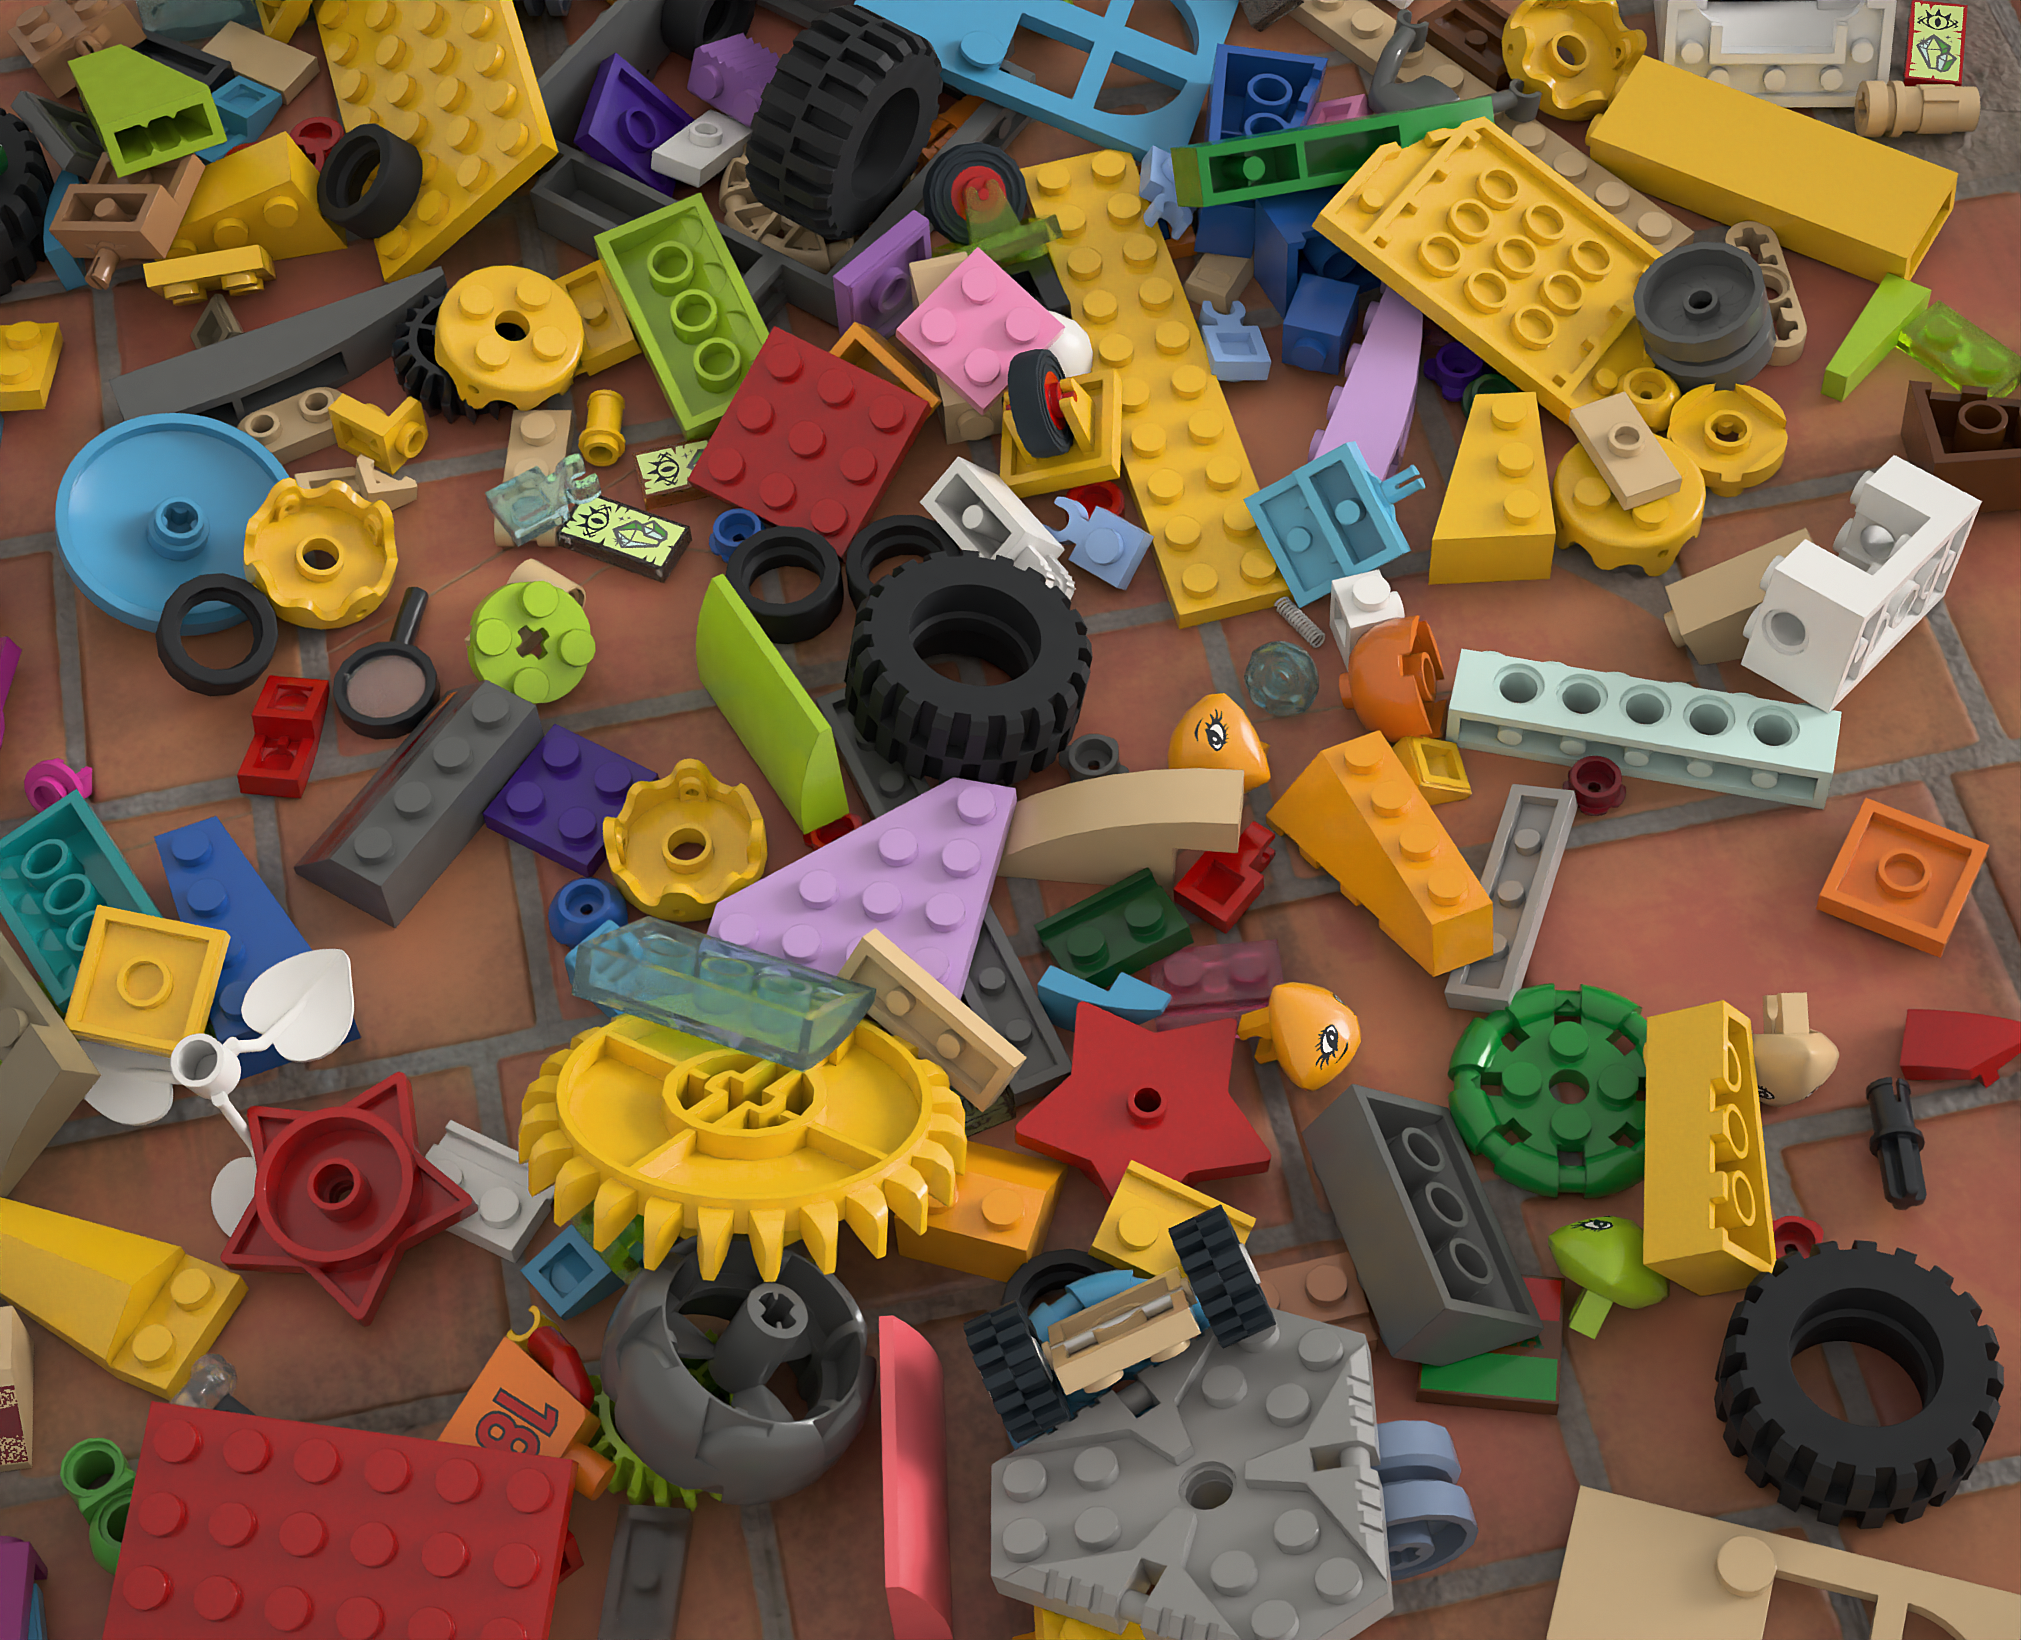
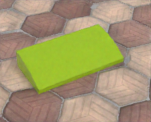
(685, 308)
(768, 709)

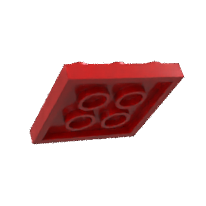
(809, 441)

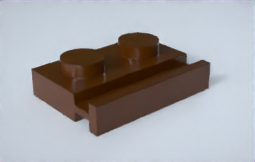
(1472, 38)

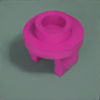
(53, 780)

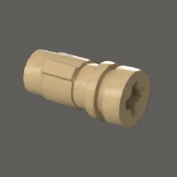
(1914, 109)

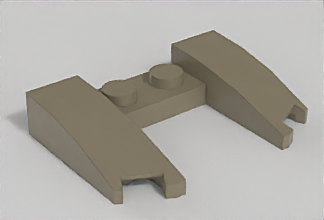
(40, 1071)

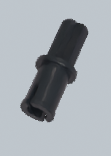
(1896, 1143)

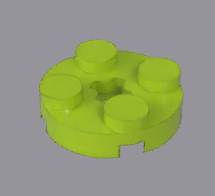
(565, 643)

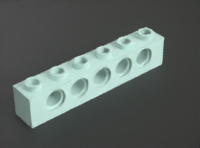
(1662, 749)

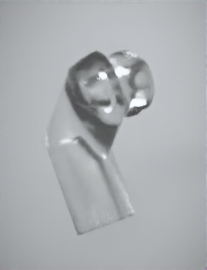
(208, 1383)

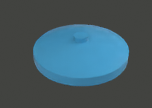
(159, 508)

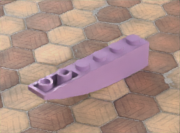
(1380, 387)

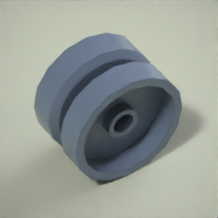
(1424, 1508)

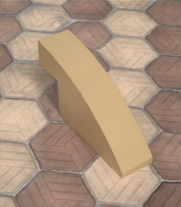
(1123, 824)

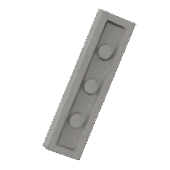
(1519, 885)

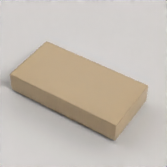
(264, 60)

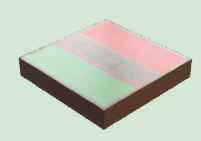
(1510, 1377)

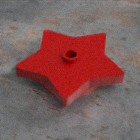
(1146, 1102)
(307, 1165)

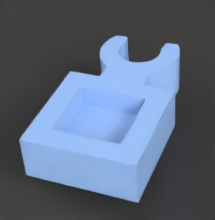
(1158, 187)
(1233, 349)
(1103, 543)

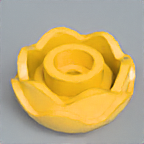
(1653, 397)

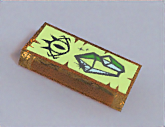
(665, 472)

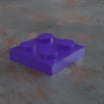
(628, 121)
(562, 799)

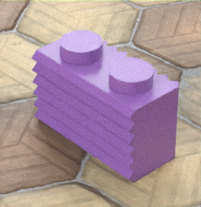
(732, 75)

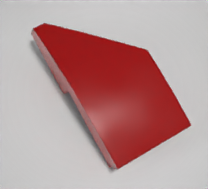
(1957, 1045)

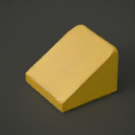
(1434, 768)

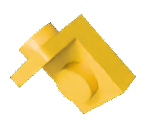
(370, 432)

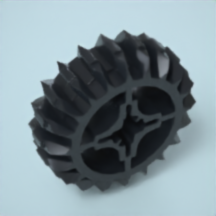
(423, 377)

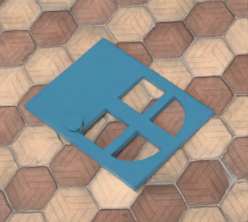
(977, 33)

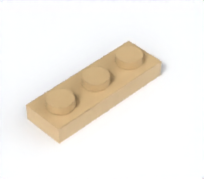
(934, 1020)

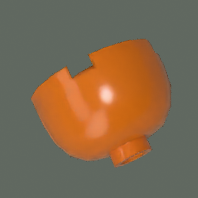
(1395, 680)

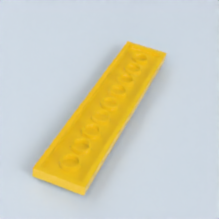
(1175, 423)

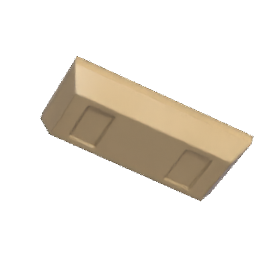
(1218, 280)

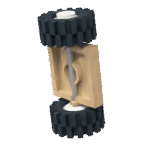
(1116, 1333)

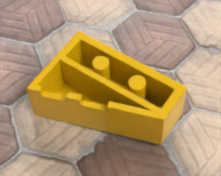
(255, 199)
(1498, 498)

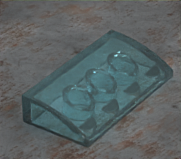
(720, 991)

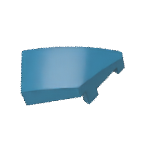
(1127, 998)

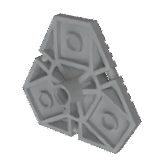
(1229, 1496)

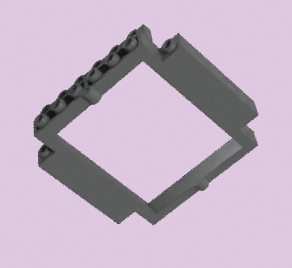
(585, 197)

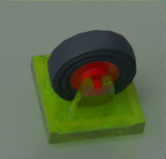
(979, 201)

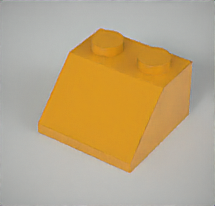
(995, 1217)

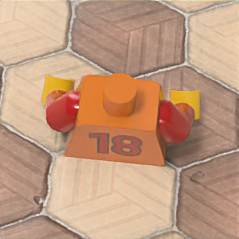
(535, 1402)

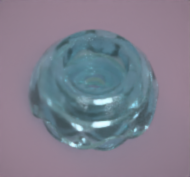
(1267, 686)

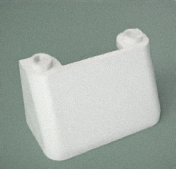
(1780, 48)

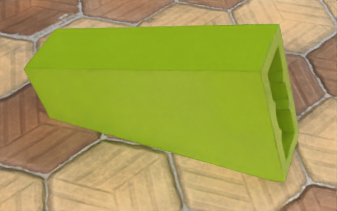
(144, 109)

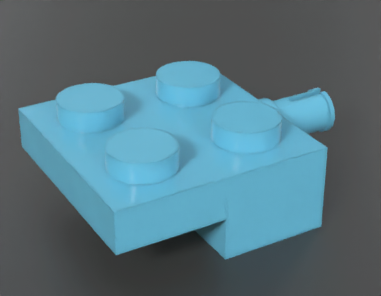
(1331, 520)

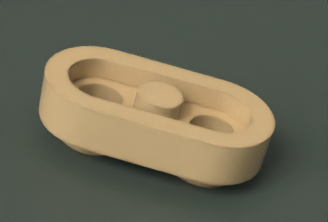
(294, 424)

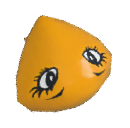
(1219, 736)
(1305, 1031)

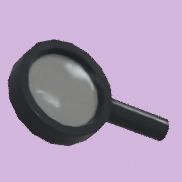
(389, 684)

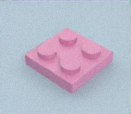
(976, 328)

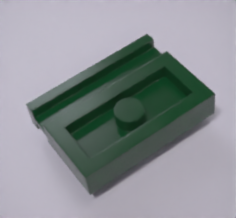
(1115, 931)

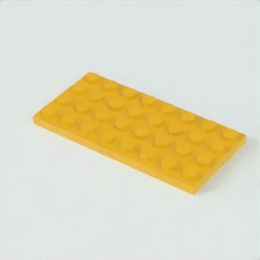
(454, 88)

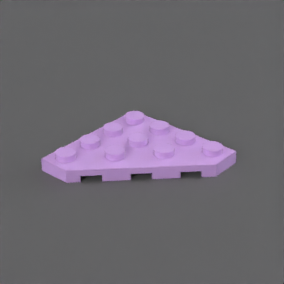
(909, 873)

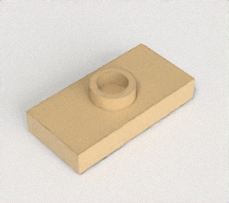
(1625, 451)

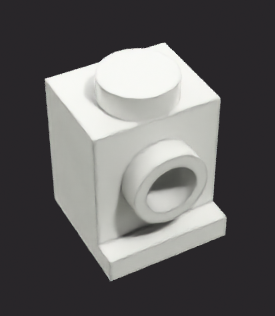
(1358, 605)

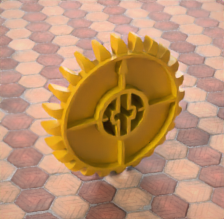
(739, 1142)

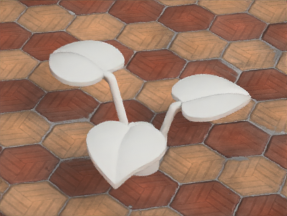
(295, 1005)

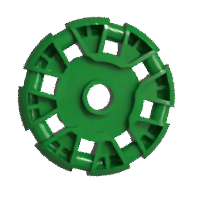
(1549, 1056)

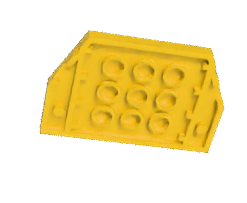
(1500, 259)

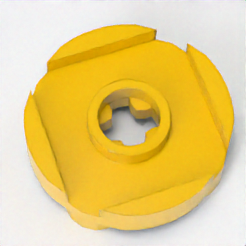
(1737, 464)

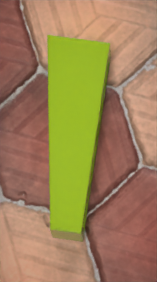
(1874, 334)

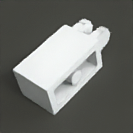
(991, 519)

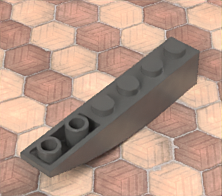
(279, 359)

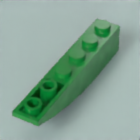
(1305, 155)

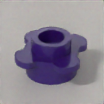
(1454, 369)

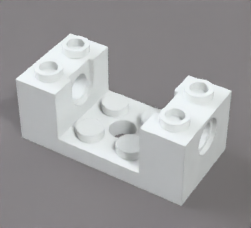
(1841, 615)

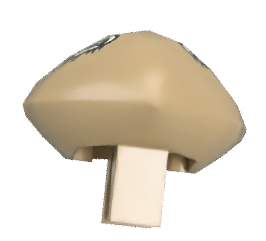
(1789, 1055)

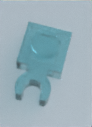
(538, 502)

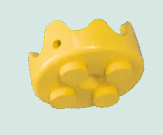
(1594, 37)
(499, 369)
(327, 520)
(1642, 536)
(679, 810)

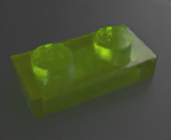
(1960, 351)

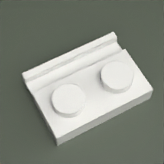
(497, 1184)

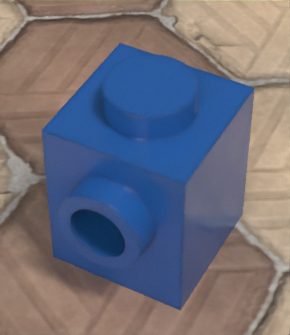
(1320, 324)

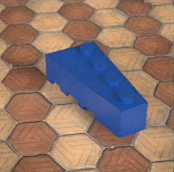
(1247, 96)
(1290, 246)
(222, 891)

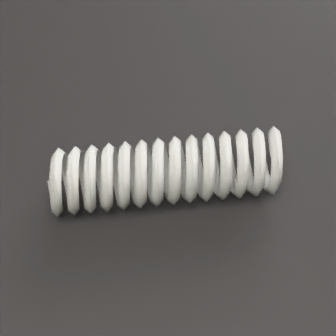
(1299, 623)

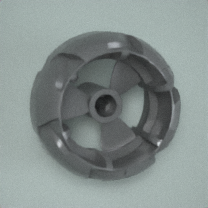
(754, 1446)

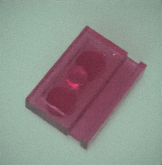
(1216, 982)

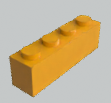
(1389, 851)

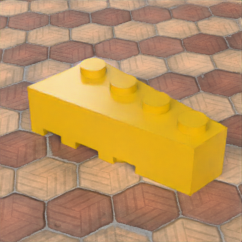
(1704, 1152)

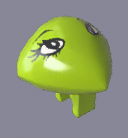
(1608, 1263)

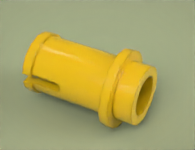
(602, 438)

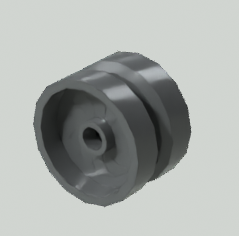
(1705, 316)

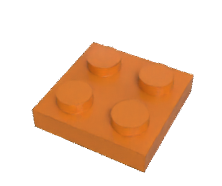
(1902, 877)

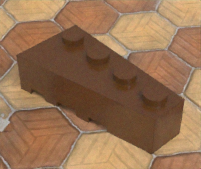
(1966, 442)

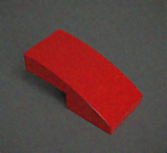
(286, 736)

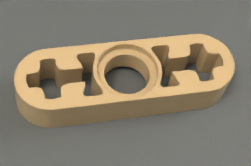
(1786, 307)

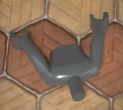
(1426, 90)

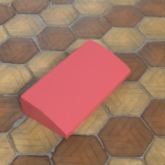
(914, 1484)

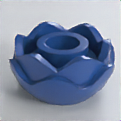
(583, 895)

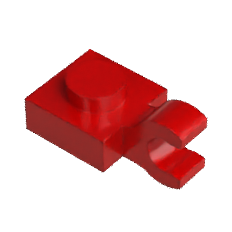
(1226, 883)

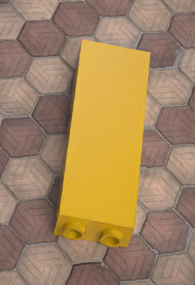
(1769, 165)

